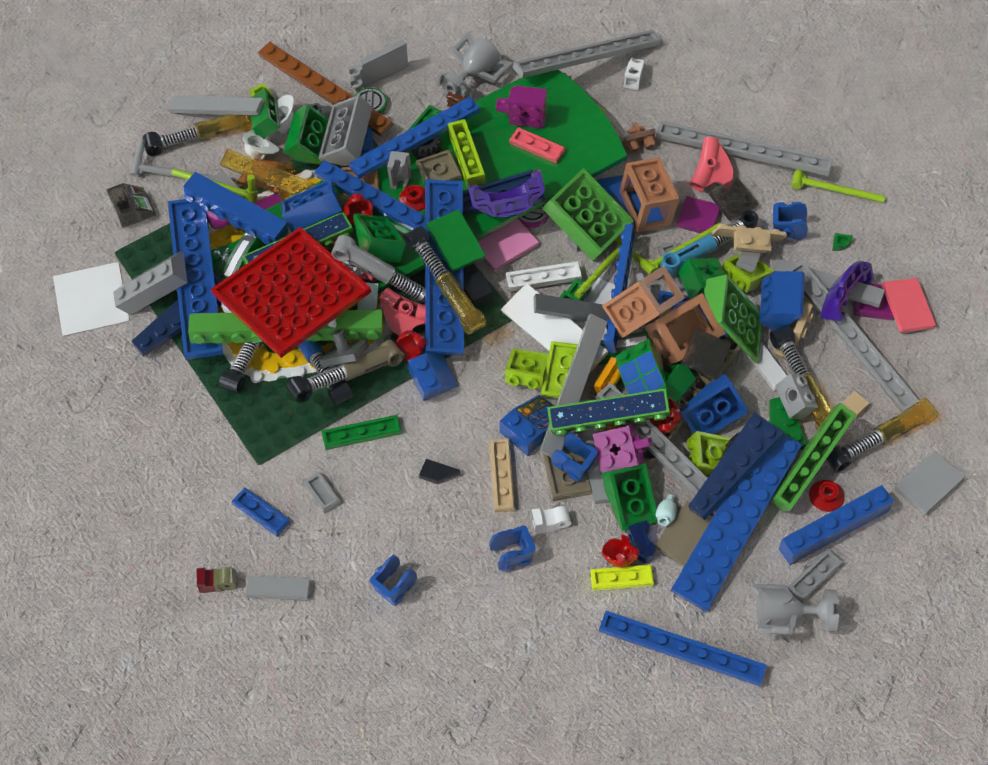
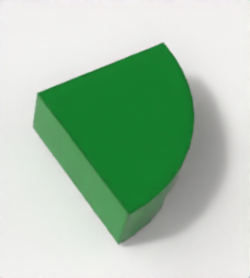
(841, 241)

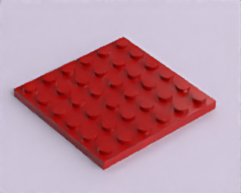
(290, 291)

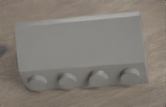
(346, 131)
(151, 284)

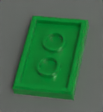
(455, 240)

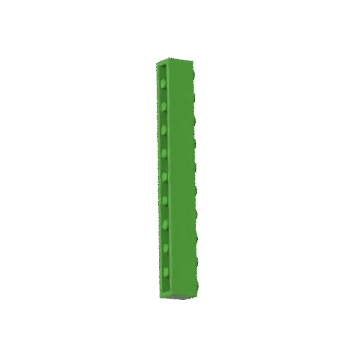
(229, 329)

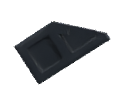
(437, 472)

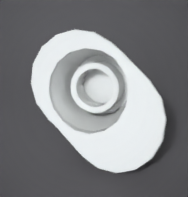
(285, 106)
(258, 147)

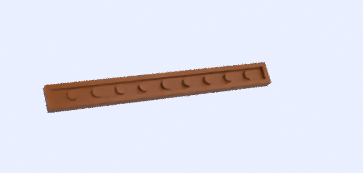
(317, 83)

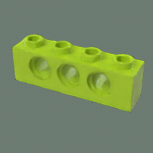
(466, 153)

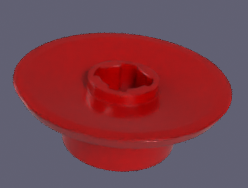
(416, 202)
(823, 501)

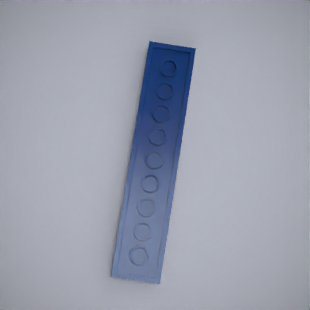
(192, 237)
(442, 325)
(732, 527)

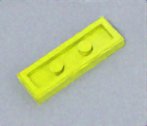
(621, 577)

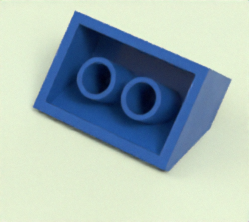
(311, 206)
(782, 298)

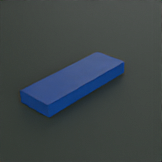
(261, 512)

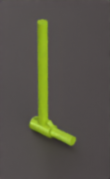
(800, 180)
(250, 193)
(650, 266)
(600, 270)

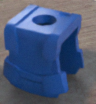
(795, 215)
(577, 446)
(512, 558)
(406, 582)

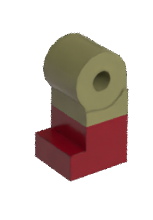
(216, 579)

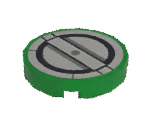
(374, 98)

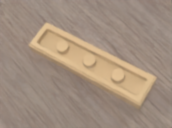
(502, 475)

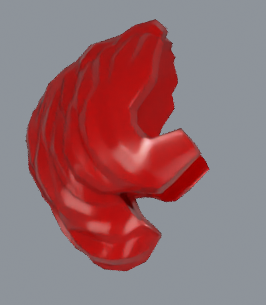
(358, 205)
(411, 344)
(671, 421)
(620, 552)

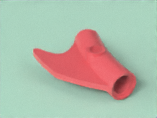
(712, 166)
(401, 312)

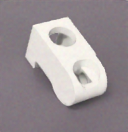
(633, 74)
(550, 519)

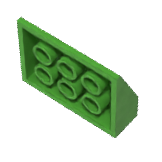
(587, 214)
(735, 314)

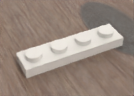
(543, 276)

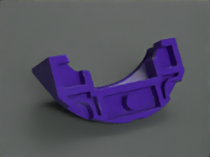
(508, 202)
(837, 295)

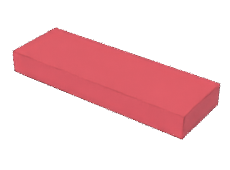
(537, 145)

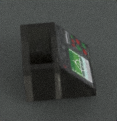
(130, 204)

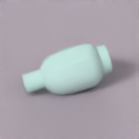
(666, 511)

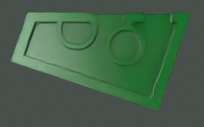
(780, 419)

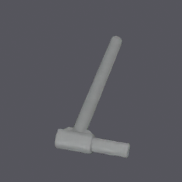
(139, 166)

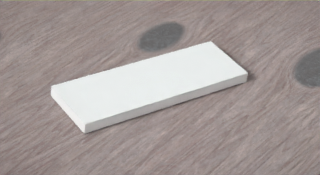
(544, 327)

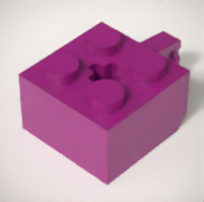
(525, 106)
(631, 447)

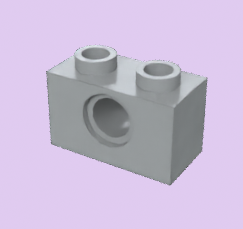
(796, 396)

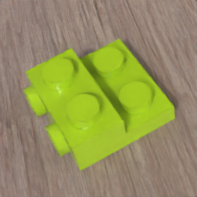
(744, 279)
(526, 368)
(706, 450)

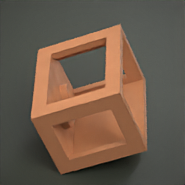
(653, 189)
(638, 305)
(675, 338)

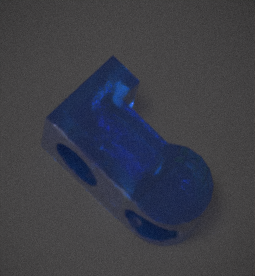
(639, 538)

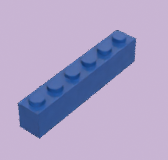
(234, 209)
(835, 524)

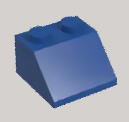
(431, 375)

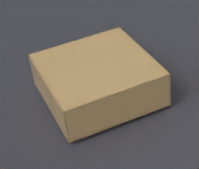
(855, 403)

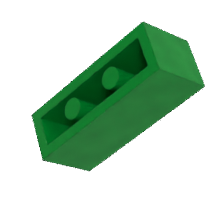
(268, 119)

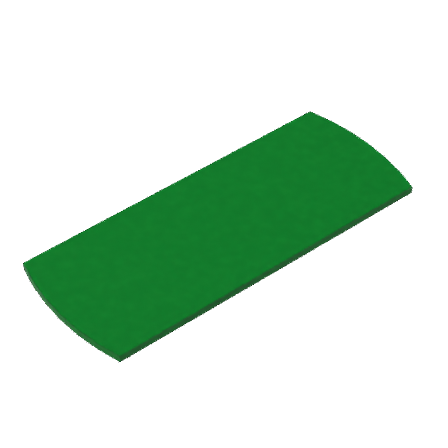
(570, 121)

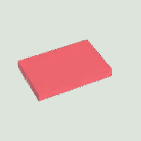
(908, 305)

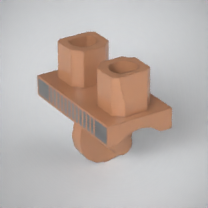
(639, 134)

